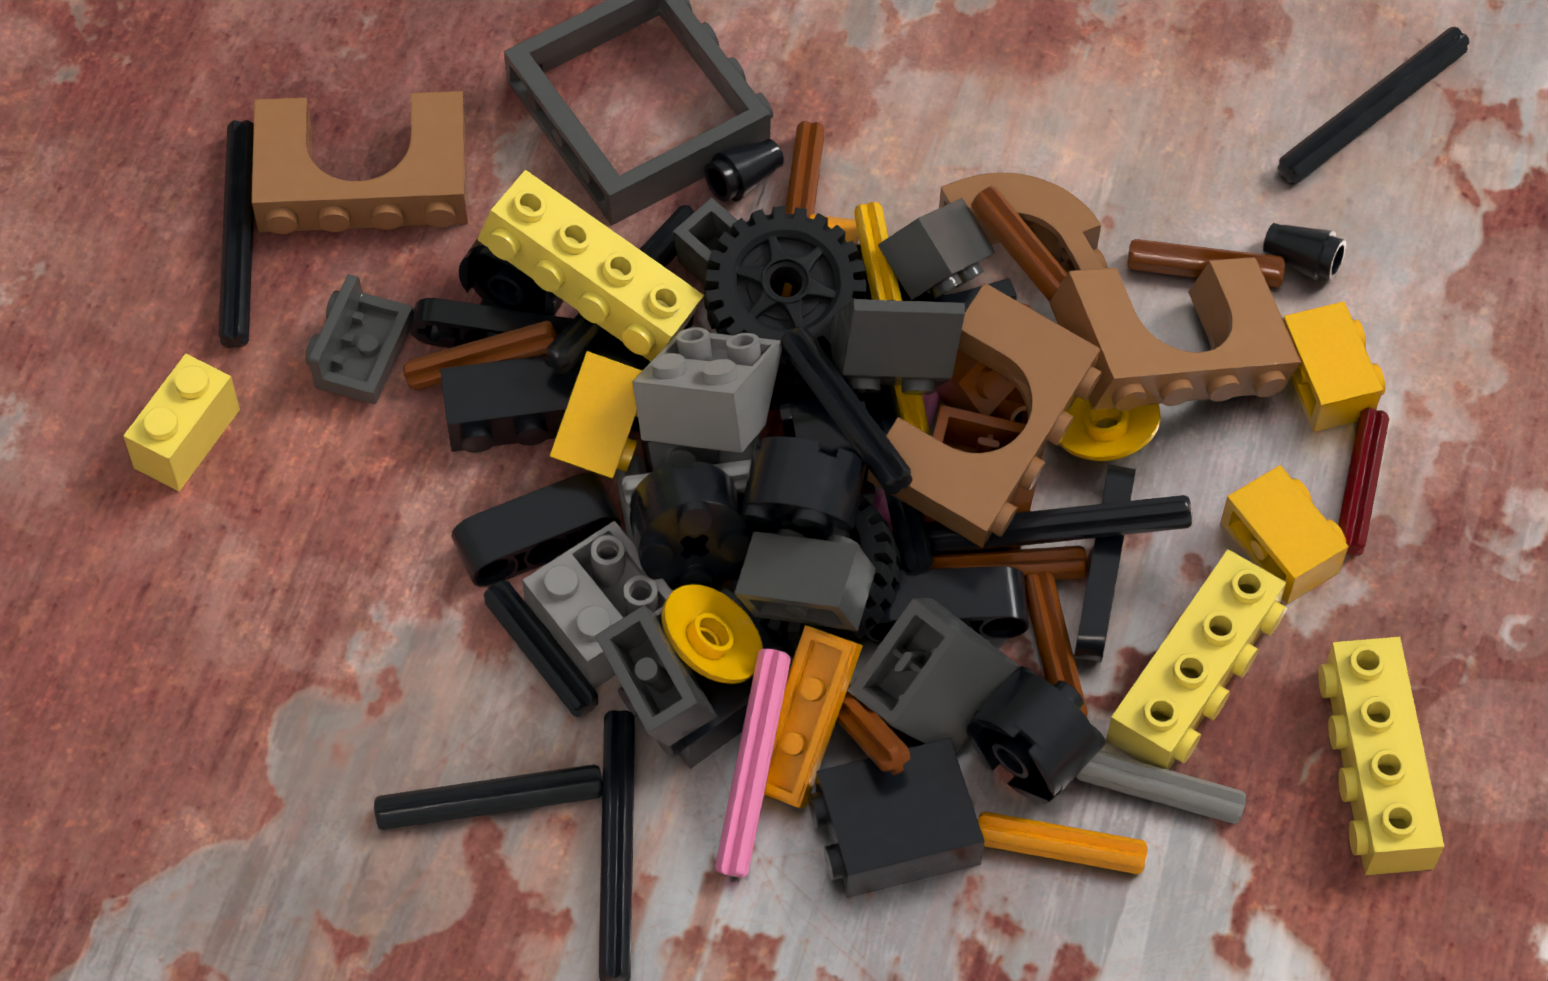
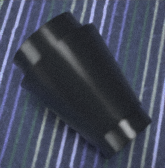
(742, 169)
(1306, 249)

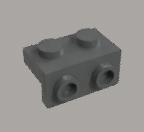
(358, 342)

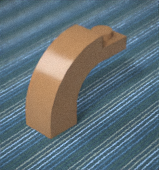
(1050, 211)

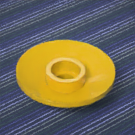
(1109, 432)
(711, 633)

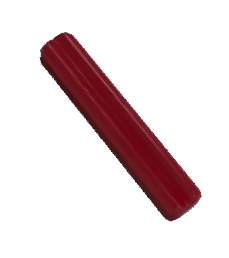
(1363, 478)

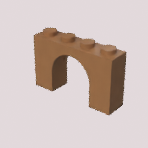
(419, 191)
(1242, 322)
(1049, 370)

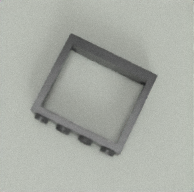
(667, 173)

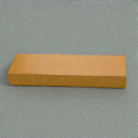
(809, 713)

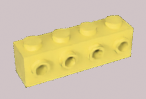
(589, 266)
(1196, 663)
(1381, 756)

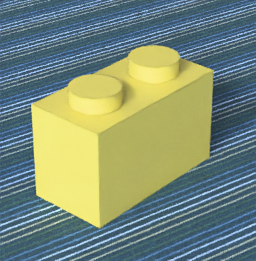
(182, 422)

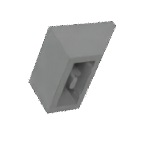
(708, 390)
(588, 593)

